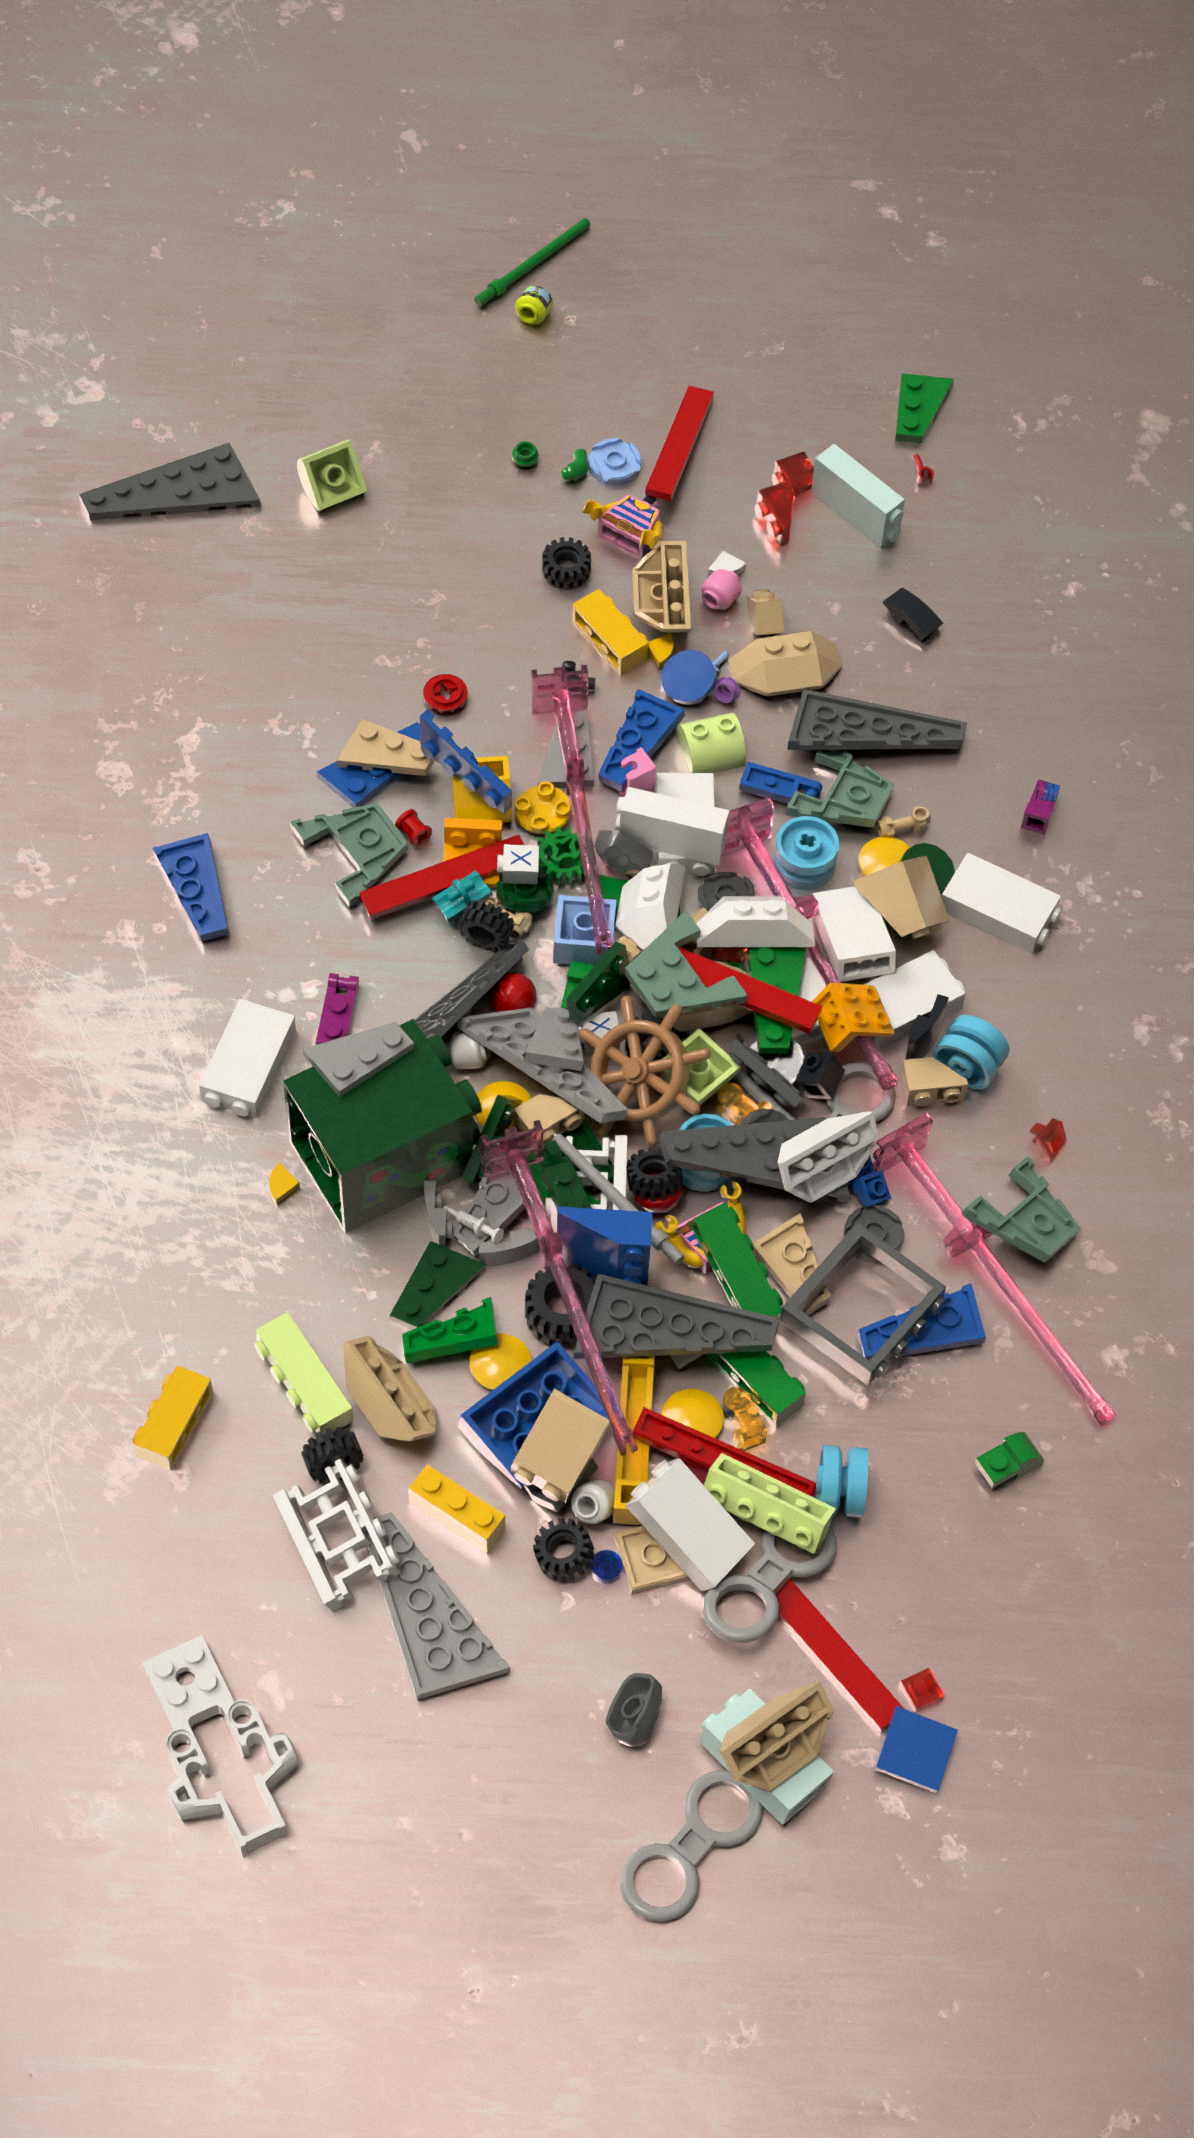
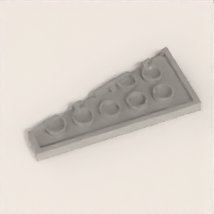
(509, 1037)
(431, 1625)

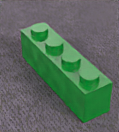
(734, 1262)
(766, 1382)

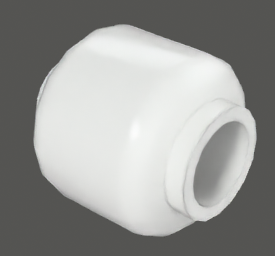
(467, 1052)
(593, 1501)

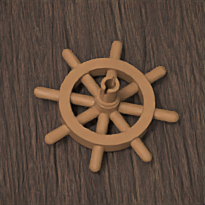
(641, 1070)

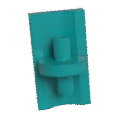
(456, 897)

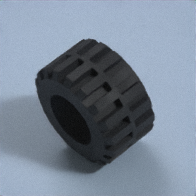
(541, 1318)

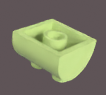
(331, 475)
(712, 743)
(707, 1075)

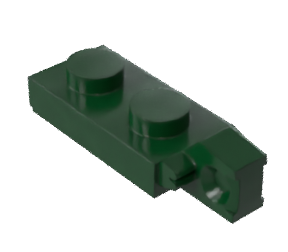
(562, 1178)

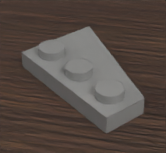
(553, 766)
(556, 1041)
(357, 1057)
(495, 1200)

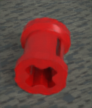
(413, 827)

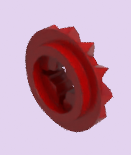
(452, 685)

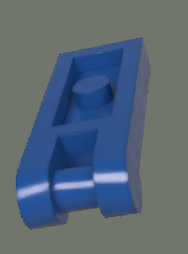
(776, 783)

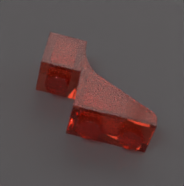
(774, 503)

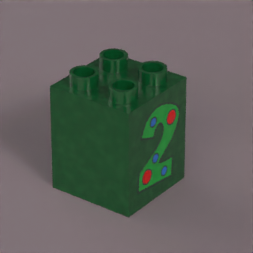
(386, 1133)

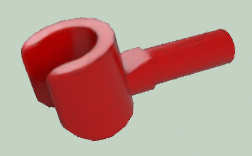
(922, 470)

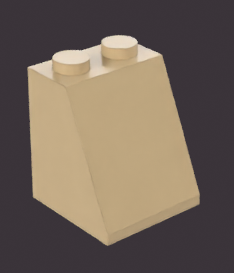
(906, 897)
(559, 1446)

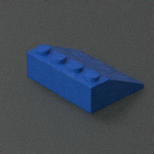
(607, 1241)
(506, 1415)

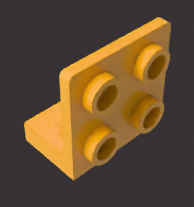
(468, 835)
(851, 1012)

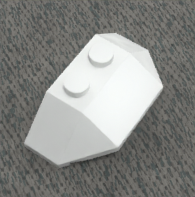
(650, 903)
(754, 923)
(827, 1155)

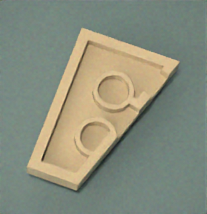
(383, 748)
(790, 1258)

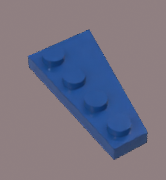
(646, 726)
(440, 746)
(360, 785)
(195, 879)
(953, 1327)

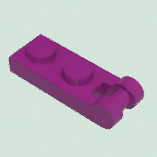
(337, 1008)

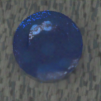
(606, 1566)

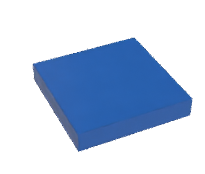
(916, 1749)

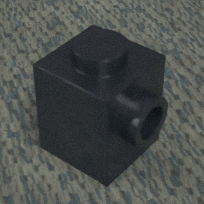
(820, 1075)

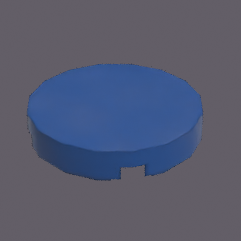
(689, 677)

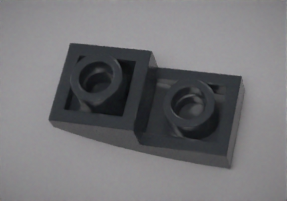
(914, 611)

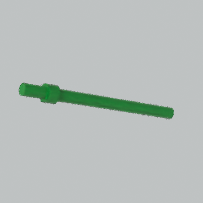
(498, 286)

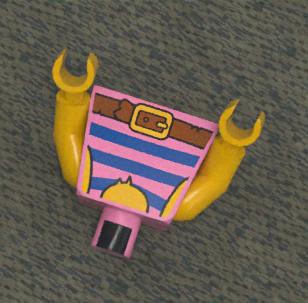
(628, 523)
(684, 1239)

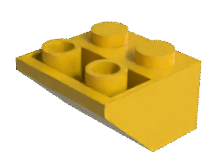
(471, 804)

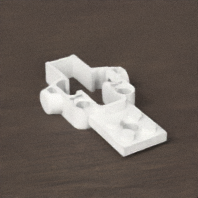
(197, 1702)

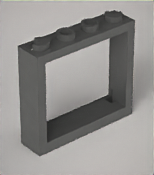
(862, 1368)

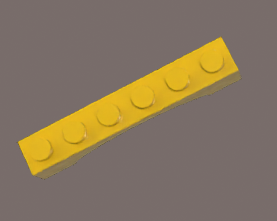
(632, 1468)

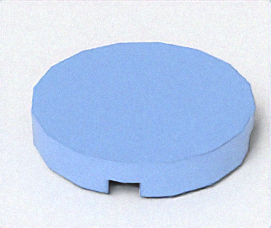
(614, 462)

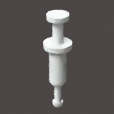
(480, 1226)

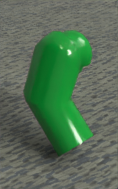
(577, 468)

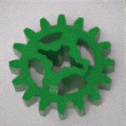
(563, 856)

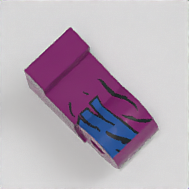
(1041, 806)

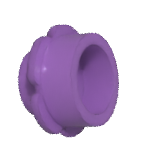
(722, 690)

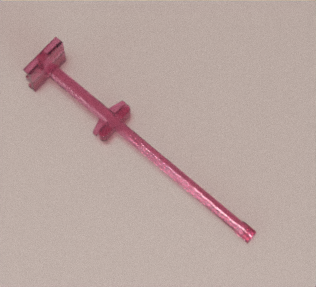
(562, 694)
(749, 829)
(905, 1146)
(515, 1153)

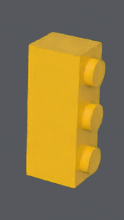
(610, 631)
(172, 1417)
(457, 1509)

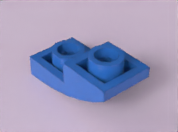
(870, 1185)

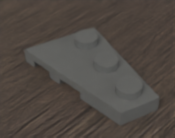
(785, 1091)

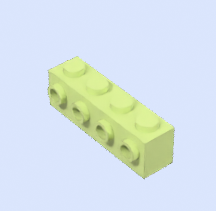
(303, 1375)
(769, 1503)

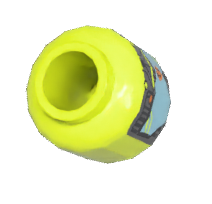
(534, 305)

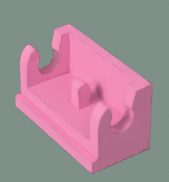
(642, 773)

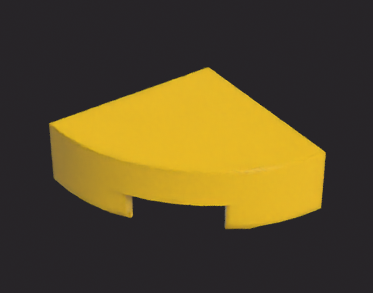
(661, 649)
(282, 1183)

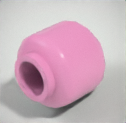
(721, 589)

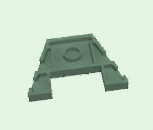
(854, 797)
(366, 839)
(667, 979)
(1036, 1224)

